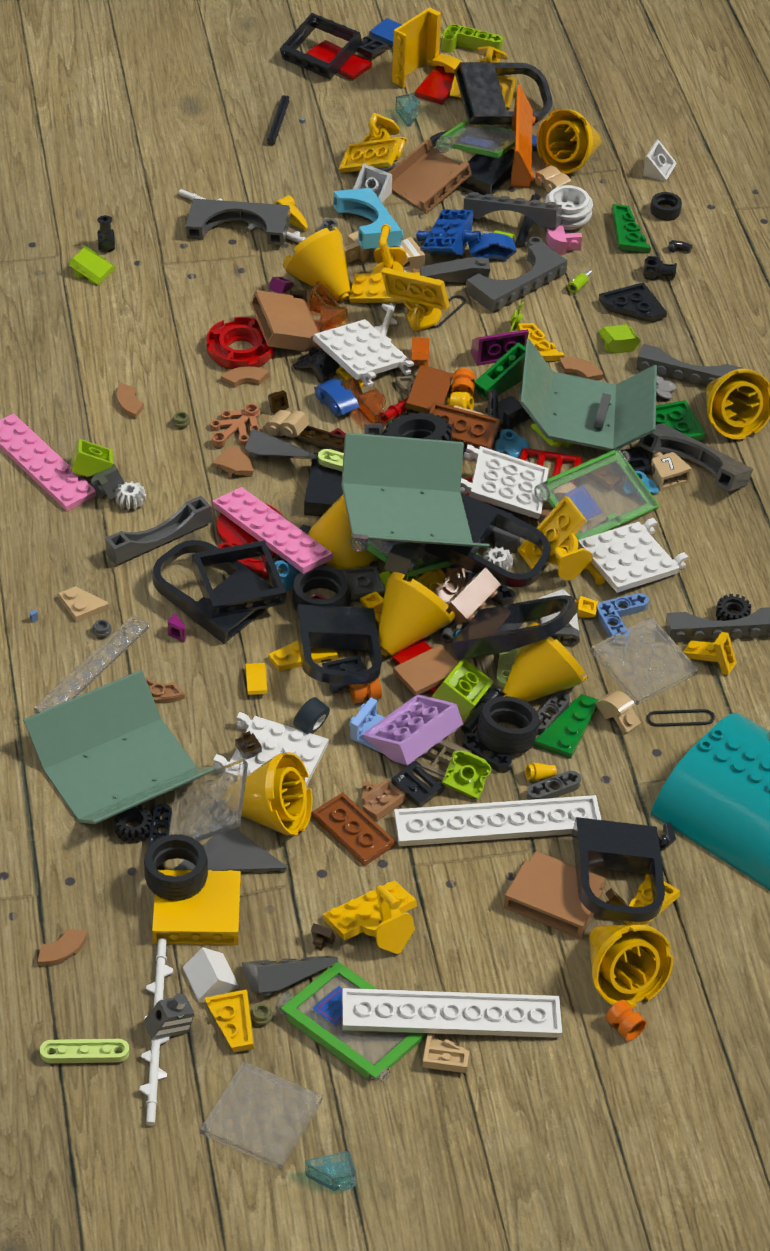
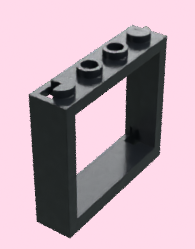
(328, 70)
(243, 602)

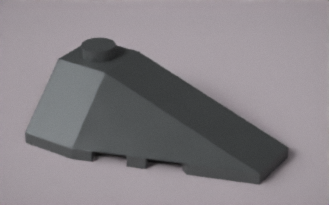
(457, 270)
(272, 447)
(271, 976)

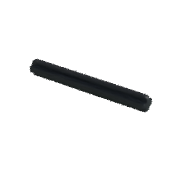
(277, 121)
(526, 225)

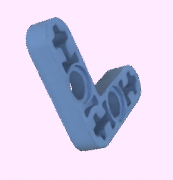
(635, 604)

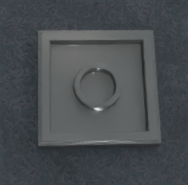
(363, 582)

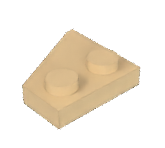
(81, 603)
(444, 1055)

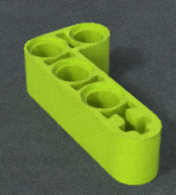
(469, 38)

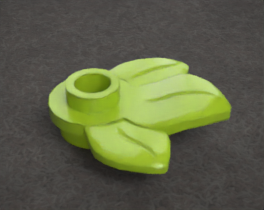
(516, 317)

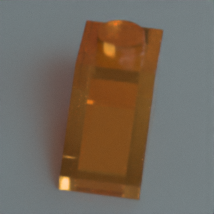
(371, 405)

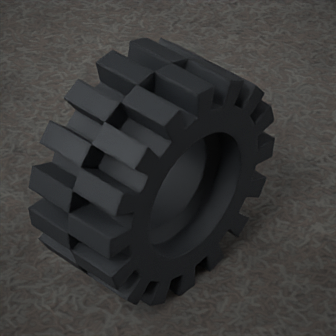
(732, 603)
(137, 832)

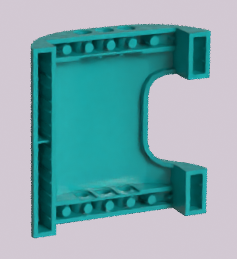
(723, 796)

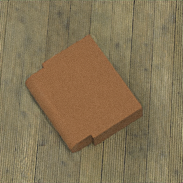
(284, 320)
(549, 894)

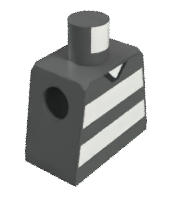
(169, 1017)

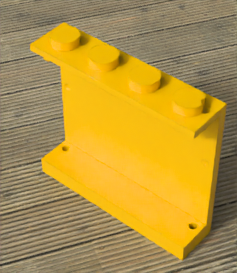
(415, 44)
(202, 919)

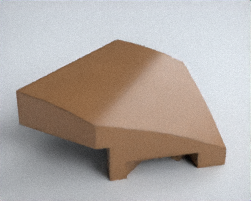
(234, 461)
(381, 798)

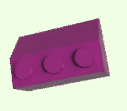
(492, 347)

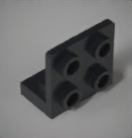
(321, 363)
(511, 412)

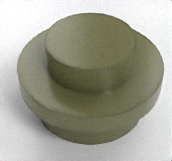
(181, 419)
(261, 1014)

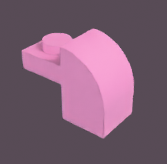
(562, 242)

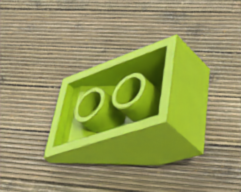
(463, 687)

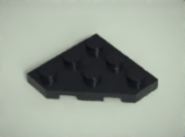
(634, 301)

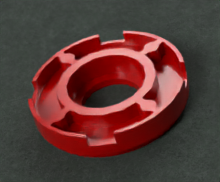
(241, 329)

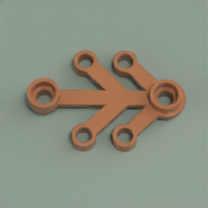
(249, 413)

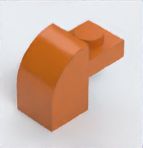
(420, 351)

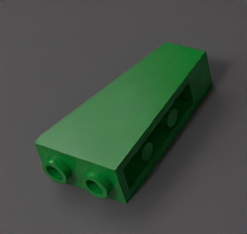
(504, 373)

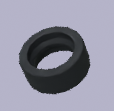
(668, 199)

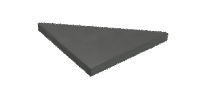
(236, 853)

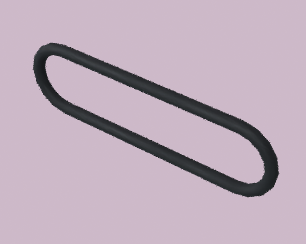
(455, 296)
(681, 723)

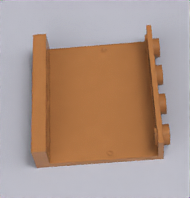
(427, 176)

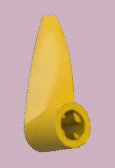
(297, 217)

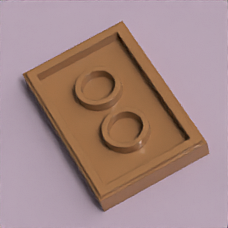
(426, 670)

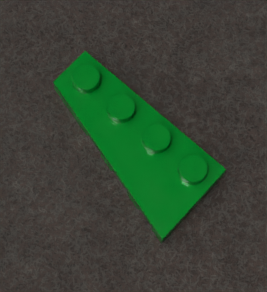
(627, 231)
(568, 729)

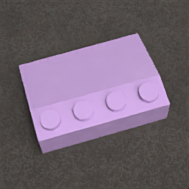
(414, 728)

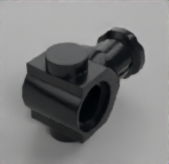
(105, 234)
(656, 268)

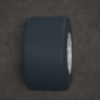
(311, 715)

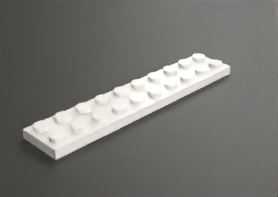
(492, 820)
(451, 1013)

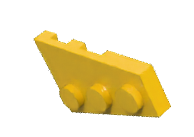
(538, 339)
(289, 656)
(644, 898)
(233, 1018)

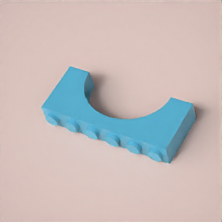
(366, 203)

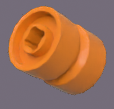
(463, 381)
(361, 692)
(628, 1023)

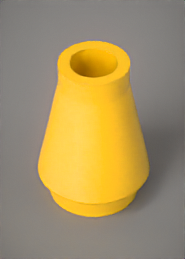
(539, 771)

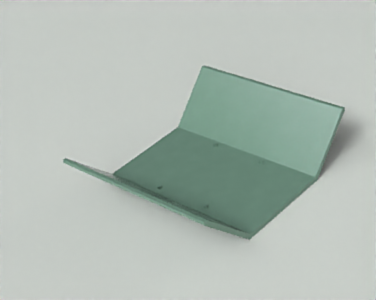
(568, 405)
(405, 490)
(110, 750)

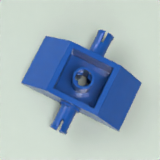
(449, 233)

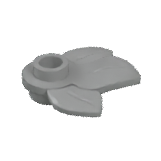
(664, 388)

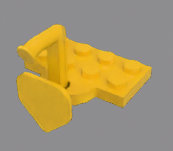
(506, 83)
(376, 148)
(370, 286)
(420, 295)
(561, 530)
(377, 914)

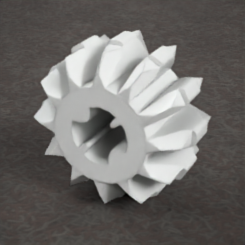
(130, 495)
(499, 557)

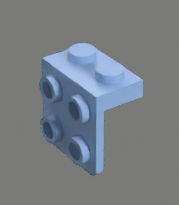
(364, 721)

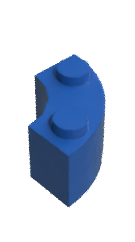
(493, 247)
(336, 397)

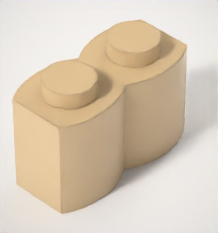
(550, 178)
(287, 423)

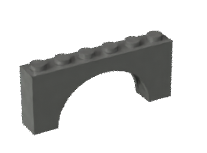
(208, 213)
(499, 293)
(728, 472)

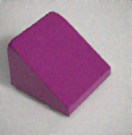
(280, 284)
(176, 628)

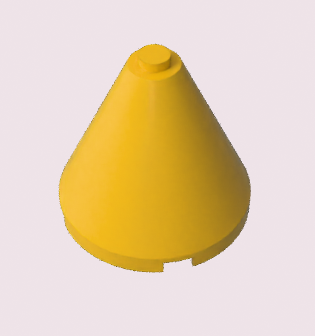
(566, 140)
(323, 260)
(738, 403)
(335, 533)
(409, 614)
(542, 670)
(278, 795)
(629, 962)

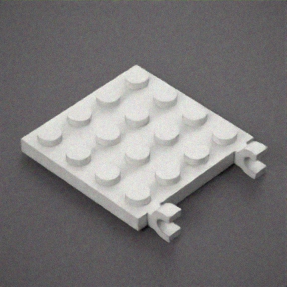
(362, 350)
(504, 481)
(631, 556)
(277, 739)

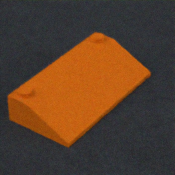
(522, 124)

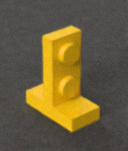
(719, 651)

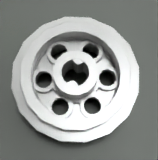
(575, 205)

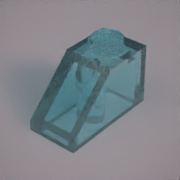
(408, 108)
(332, 1171)

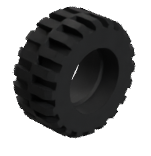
(420, 426)

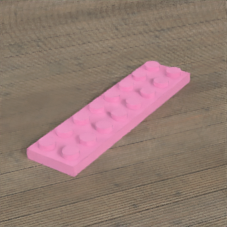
(43, 464)
(269, 526)

